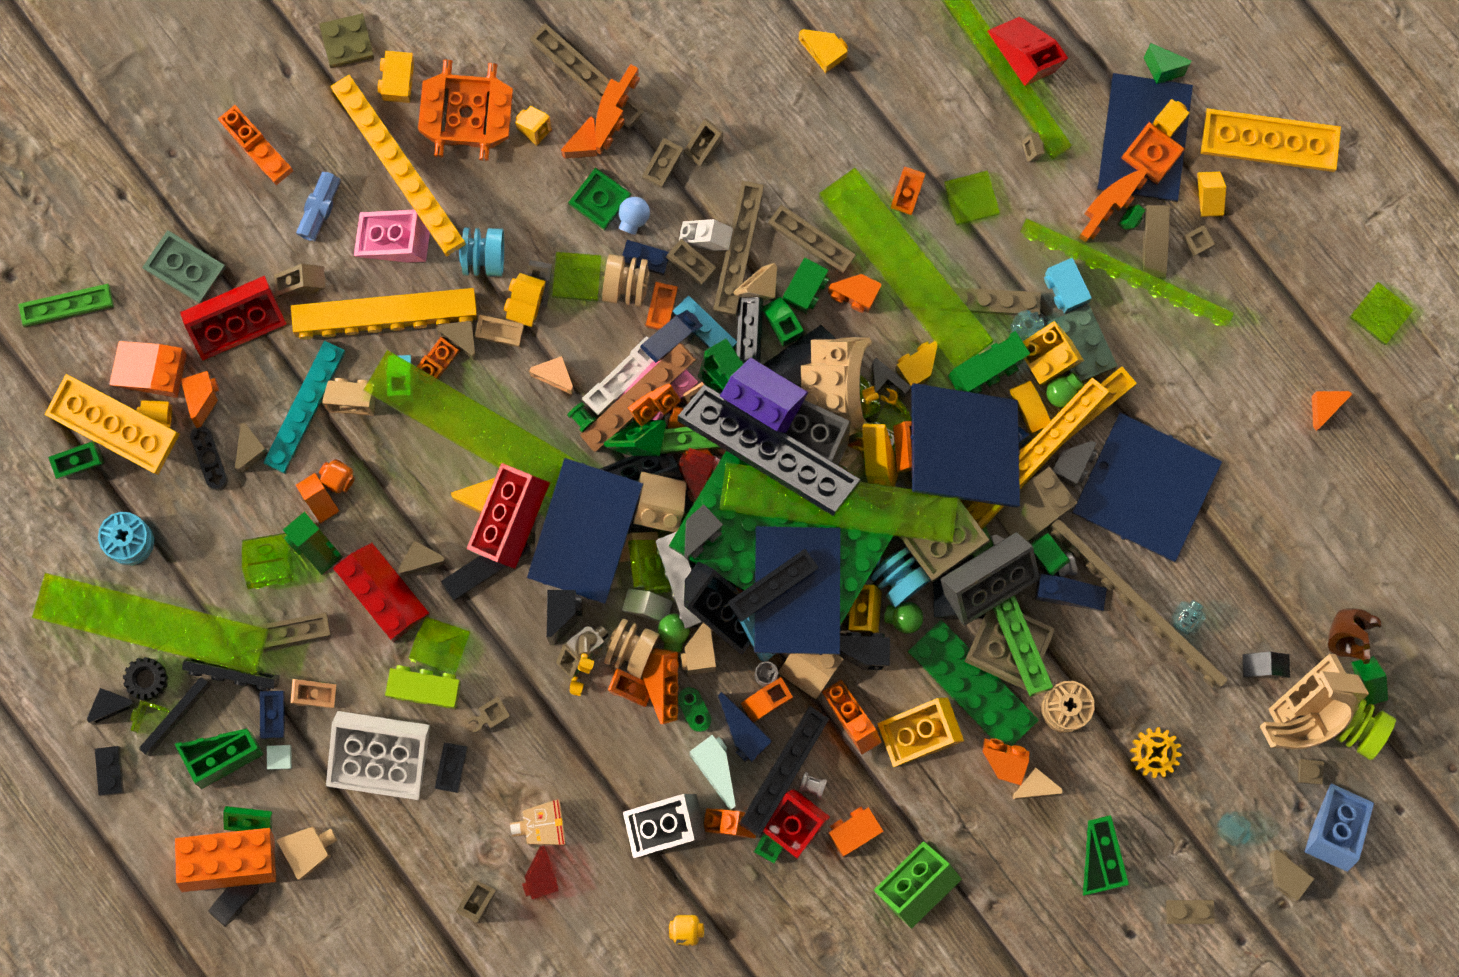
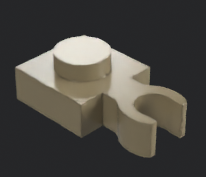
(492, 714)

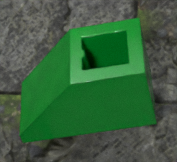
(783, 321)

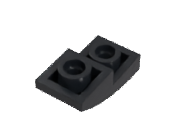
(231, 901)

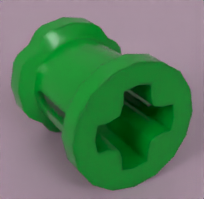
(581, 417)

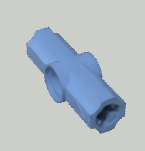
(318, 206)

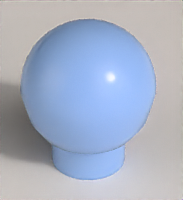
(633, 214)

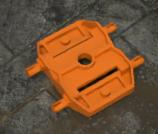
(465, 93)

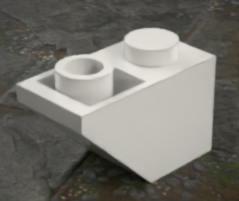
(706, 234)

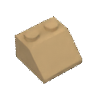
(348, 397)
(660, 502)
(699, 653)
(810, 671)

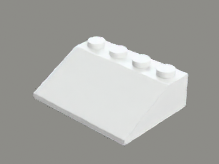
(377, 755)

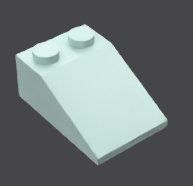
(713, 763)

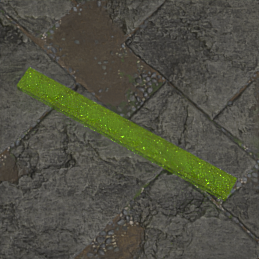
(1021, 96)
(1133, 276)

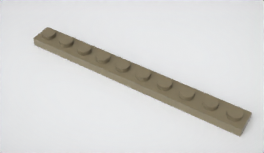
(1144, 611)

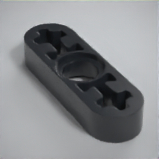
(209, 475)

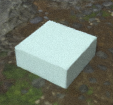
(279, 757)

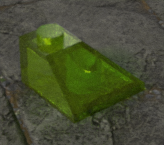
(439, 645)

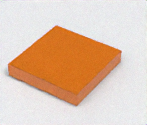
(1153, 152)

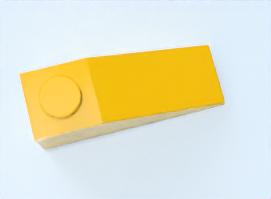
(879, 455)

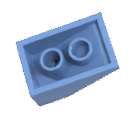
(1340, 828)

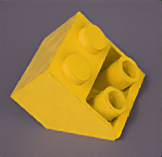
(1051, 353)

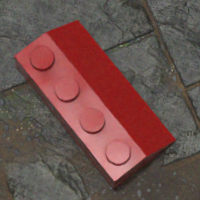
(233, 318)
(508, 515)
(381, 591)

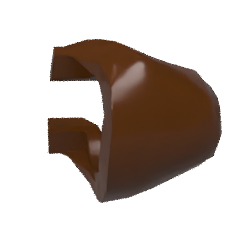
(1350, 624)

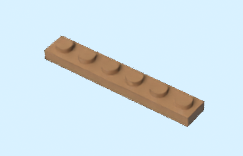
(618, 414)

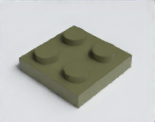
(346, 40)

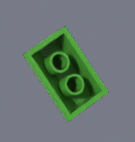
(917, 884)

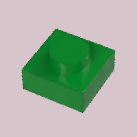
(1132, 217)
(768, 848)

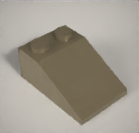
(1041, 504)

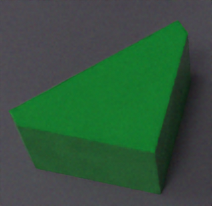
(1165, 64)
(1049, 554)
(1373, 679)

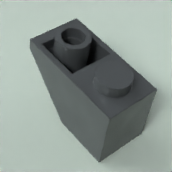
(1072, 463)
(700, 529)

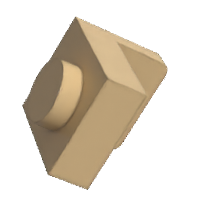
(853, 462)

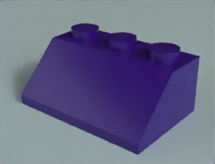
(764, 395)

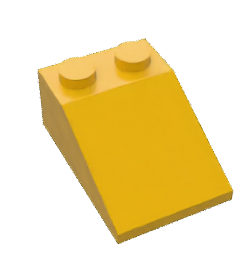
(920, 731)

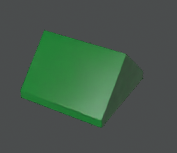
(638, 439)

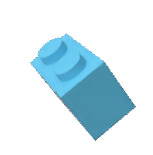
(1067, 286)

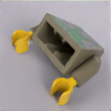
(579, 654)

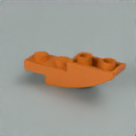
(609, 114)
(255, 145)
(1114, 196)

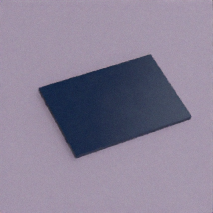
(1131, 107)
(585, 530)
(808, 613)

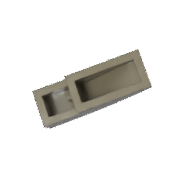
(1156, 240)

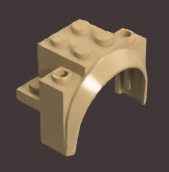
(835, 377)
(1324, 698)

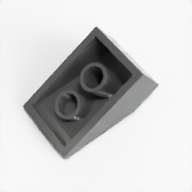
(665, 825)

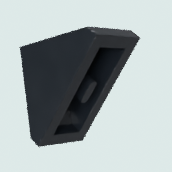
(1266, 665)
(108, 705)

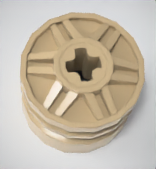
(625, 280)
(630, 647)
(1055, 712)

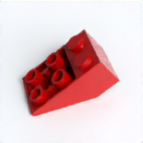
(1028, 50)

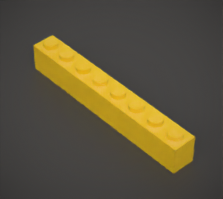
(383, 313)

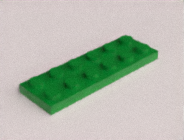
(974, 690)

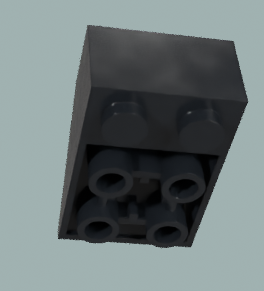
(866, 652)

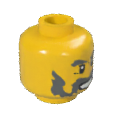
(686, 930)

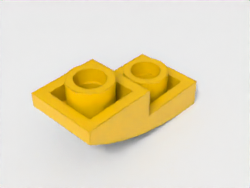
(1031, 406)

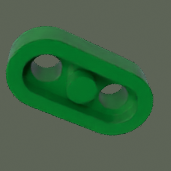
(694, 709)

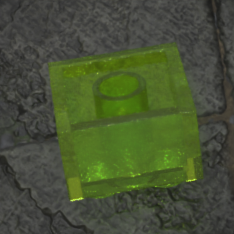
(267, 561)

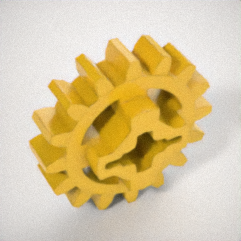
(1148, 744)

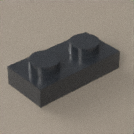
(451, 767)
(109, 770)

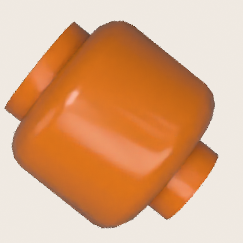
(336, 476)

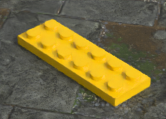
(1270, 140)
(112, 424)

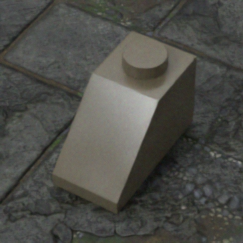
(299, 280)

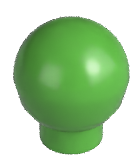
(1063, 389)
(905, 617)
(673, 632)

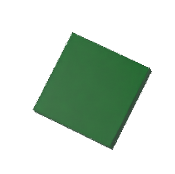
(599, 198)

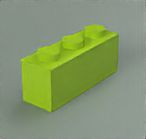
(423, 687)

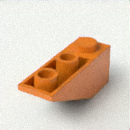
(662, 683)
(852, 717)

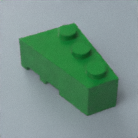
(719, 365)
(990, 365)
(308, 539)
(218, 756)
(1103, 857)

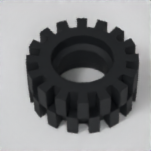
(159, 678)

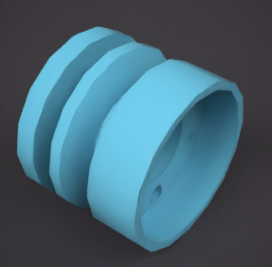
(483, 252)
(138, 543)
(900, 577)

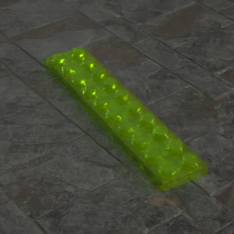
(905, 268)
(463, 420)
(867, 509)
(150, 623)

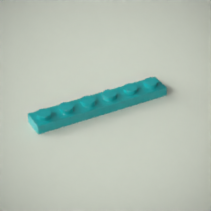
(304, 407)

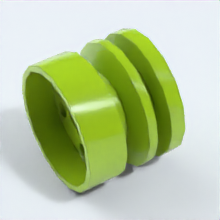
(1368, 730)

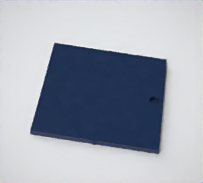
(965, 445)
(1147, 487)

